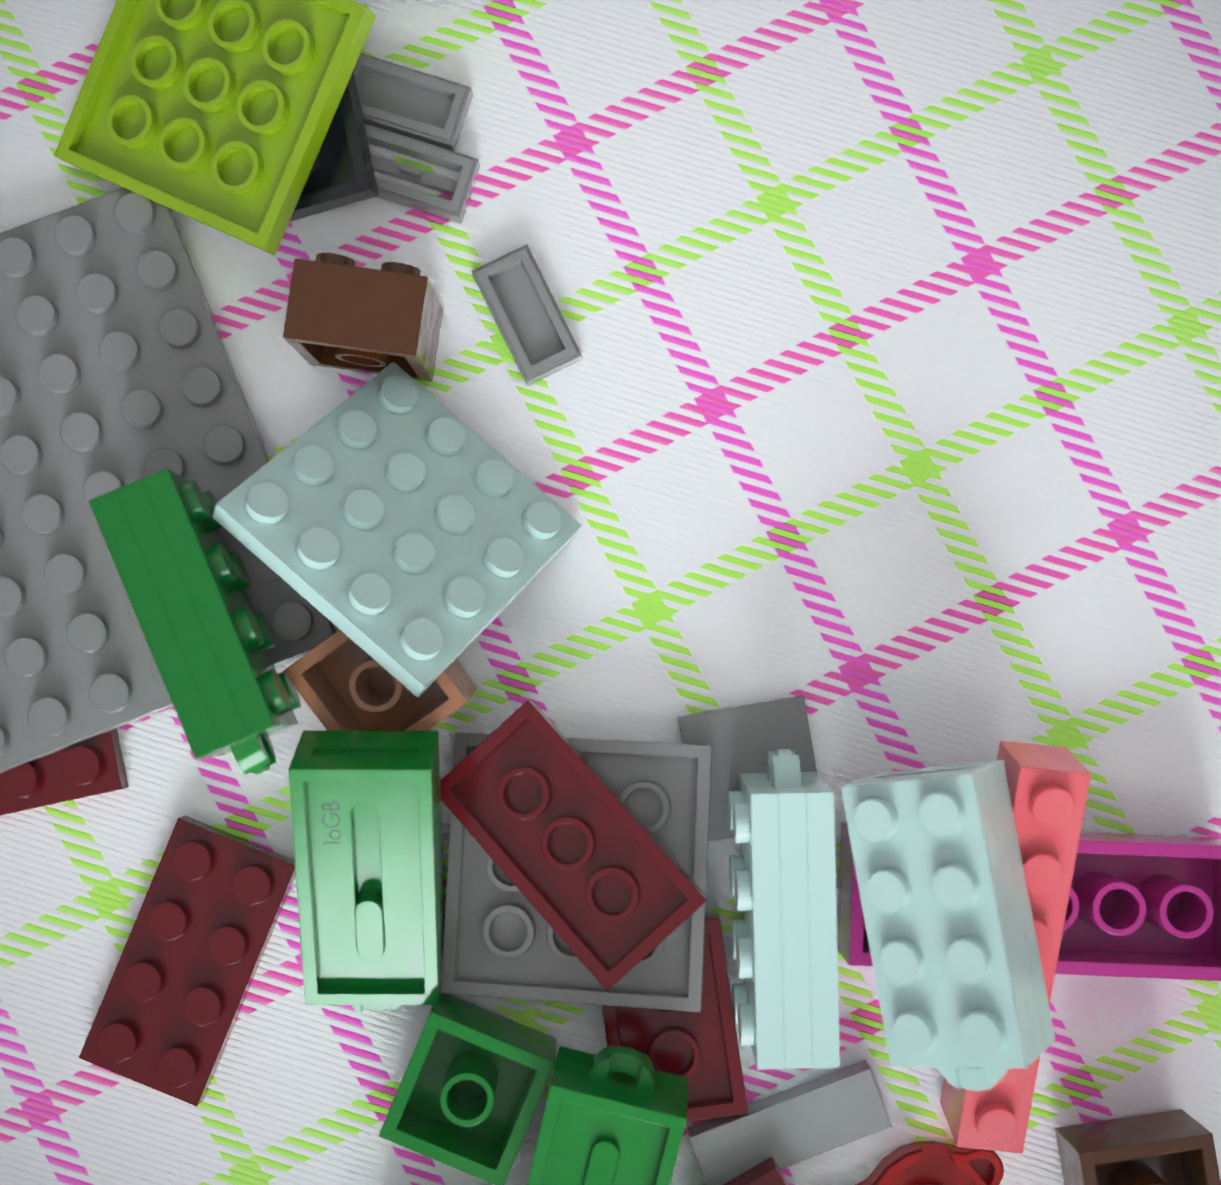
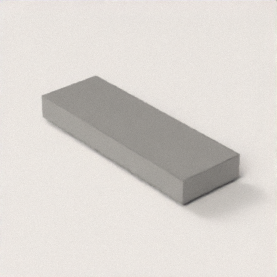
(791, 1124)

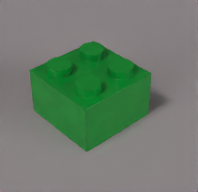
(470, 1089)

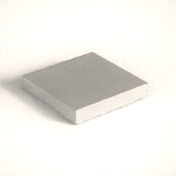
(742, 743)

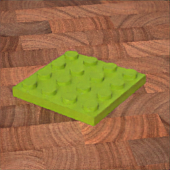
(216, 105)

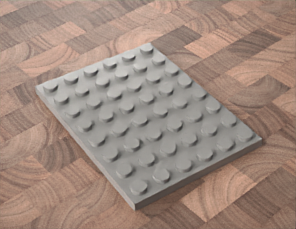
(102, 384)

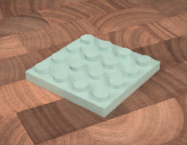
(398, 526)

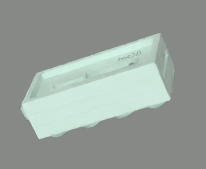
(788, 916)
(949, 921)

